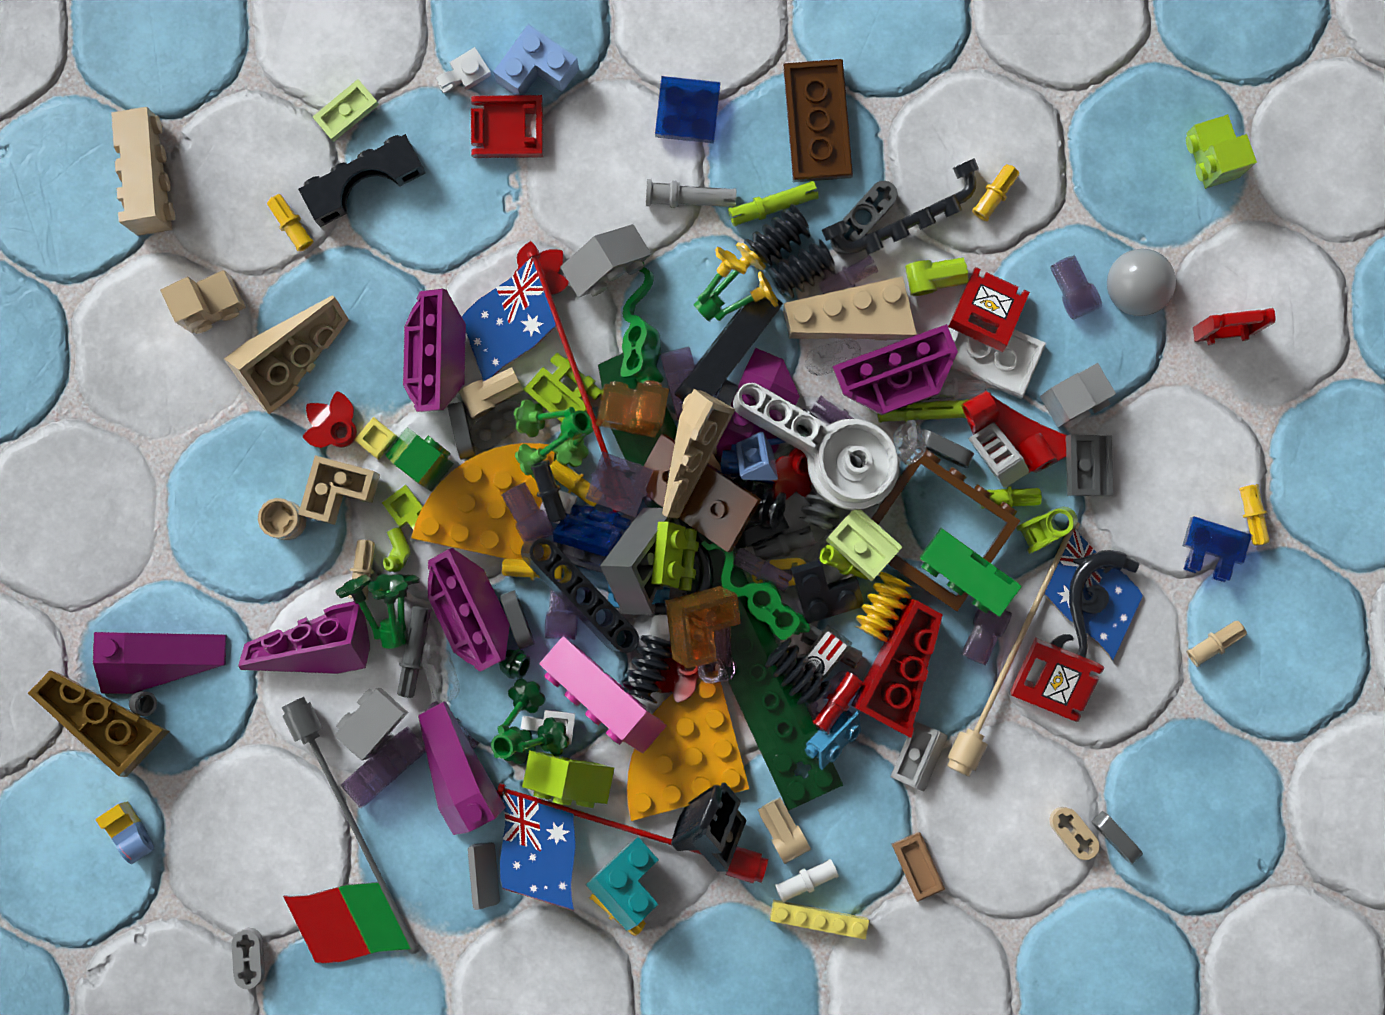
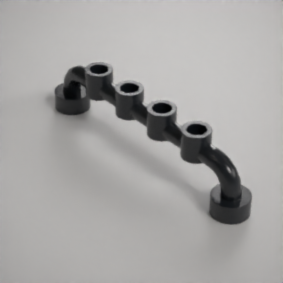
(922, 218)

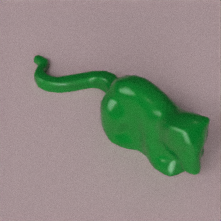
(641, 340)
(764, 601)

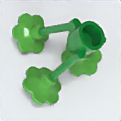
(570, 442)

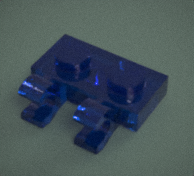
(1218, 541)

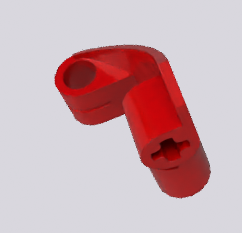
(1033, 441)

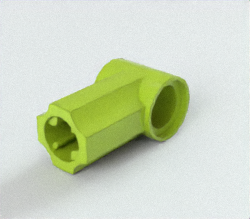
(927, 277)

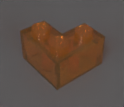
(632, 410)
(695, 618)

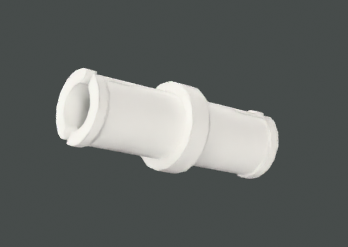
(806, 880)

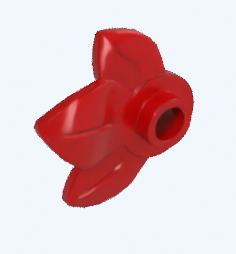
(550, 261)
(327, 421)
(792, 474)
(678, 680)

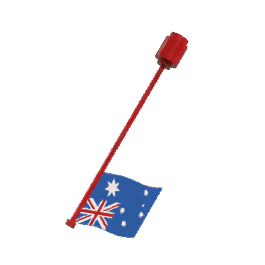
(514, 321)
(541, 849)

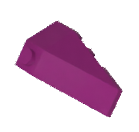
(325, 644)
(458, 778)

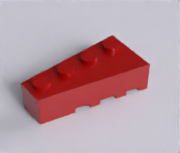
(900, 669)

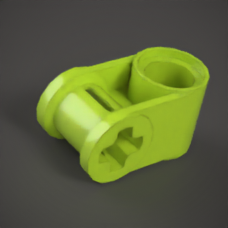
(1042, 529)

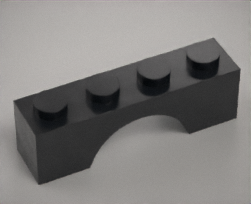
(328, 194)

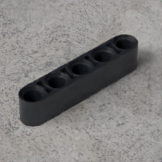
(728, 348)
(566, 591)

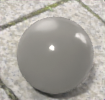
(1141, 282)

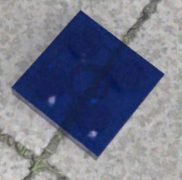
(687, 109)

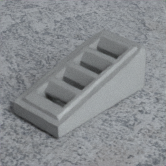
(1007, 470)

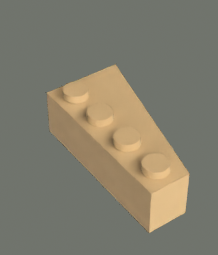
(141, 172)
(859, 312)

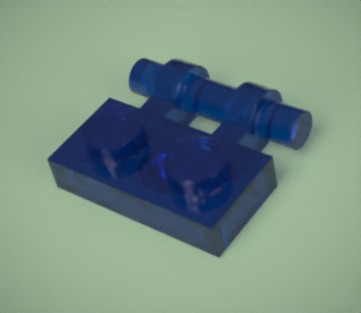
(591, 529)

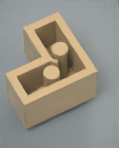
(203, 303)
(330, 482)

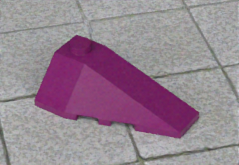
(145, 660)

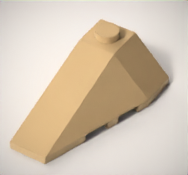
(282, 355)
(696, 438)

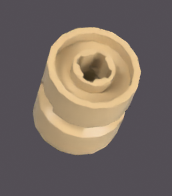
(281, 519)

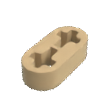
(1080, 829)

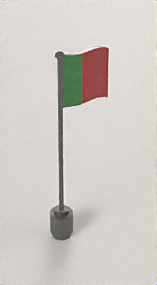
(350, 917)

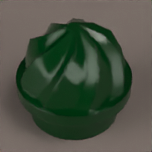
(515, 664)

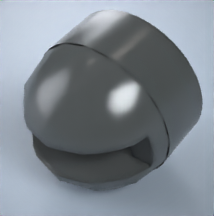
(143, 706)

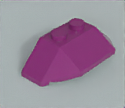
(434, 351)
(899, 372)
(772, 375)
(467, 609)

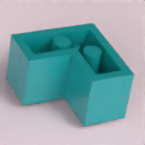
(619, 887)

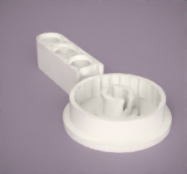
(830, 449)

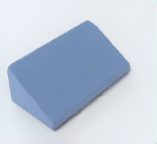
(756, 458)

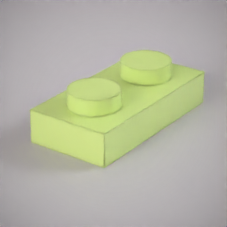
(345, 110)

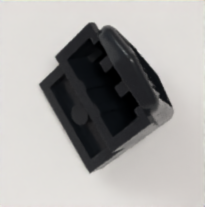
(711, 826)

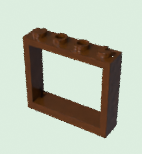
(978, 494)

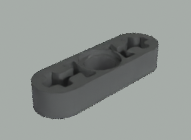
(884, 206)

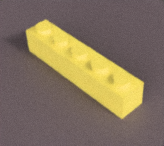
(819, 919)

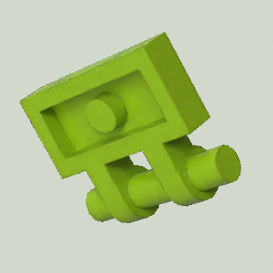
(553, 394)
(669, 564)

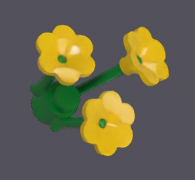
(710, 303)

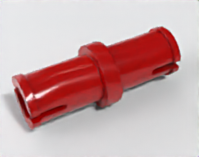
(837, 702)

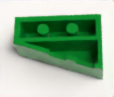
(420, 458)
(969, 573)

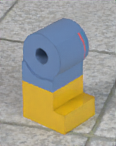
(126, 832)

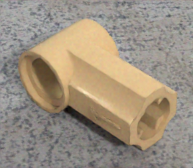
(484, 395)
(786, 835)

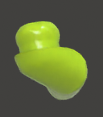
(399, 553)

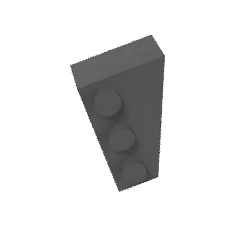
(631, 563)

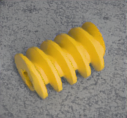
(883, 606)

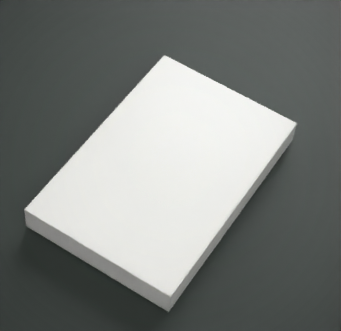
(1003, 370)

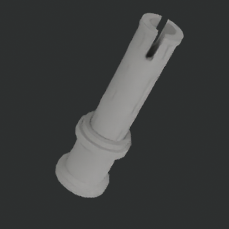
(674, 194)

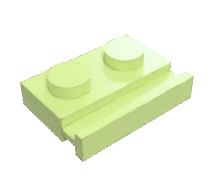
(864, 543)

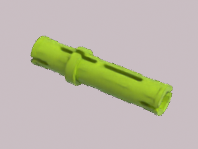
(773, 203)
(926, 411)

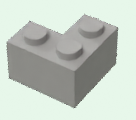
(605, 260)
(1075, 396)
(371, 724)

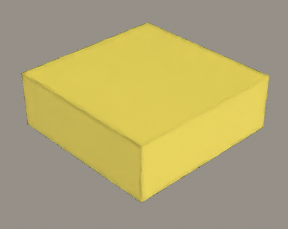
(376, 438)

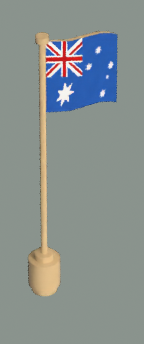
(1104, 627)

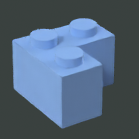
(533, 57)

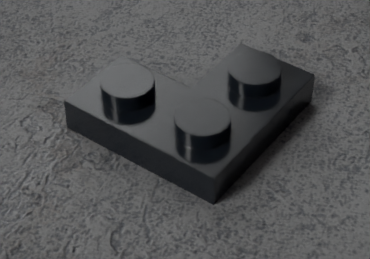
(821, 599)

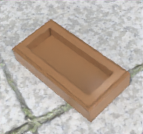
(918, 866)

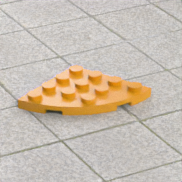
(469, 507)
(687, 756)

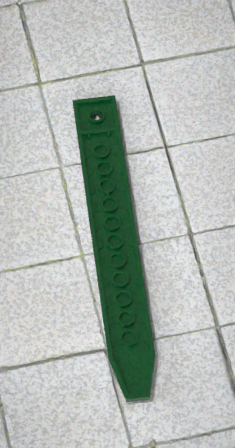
(771, 713)

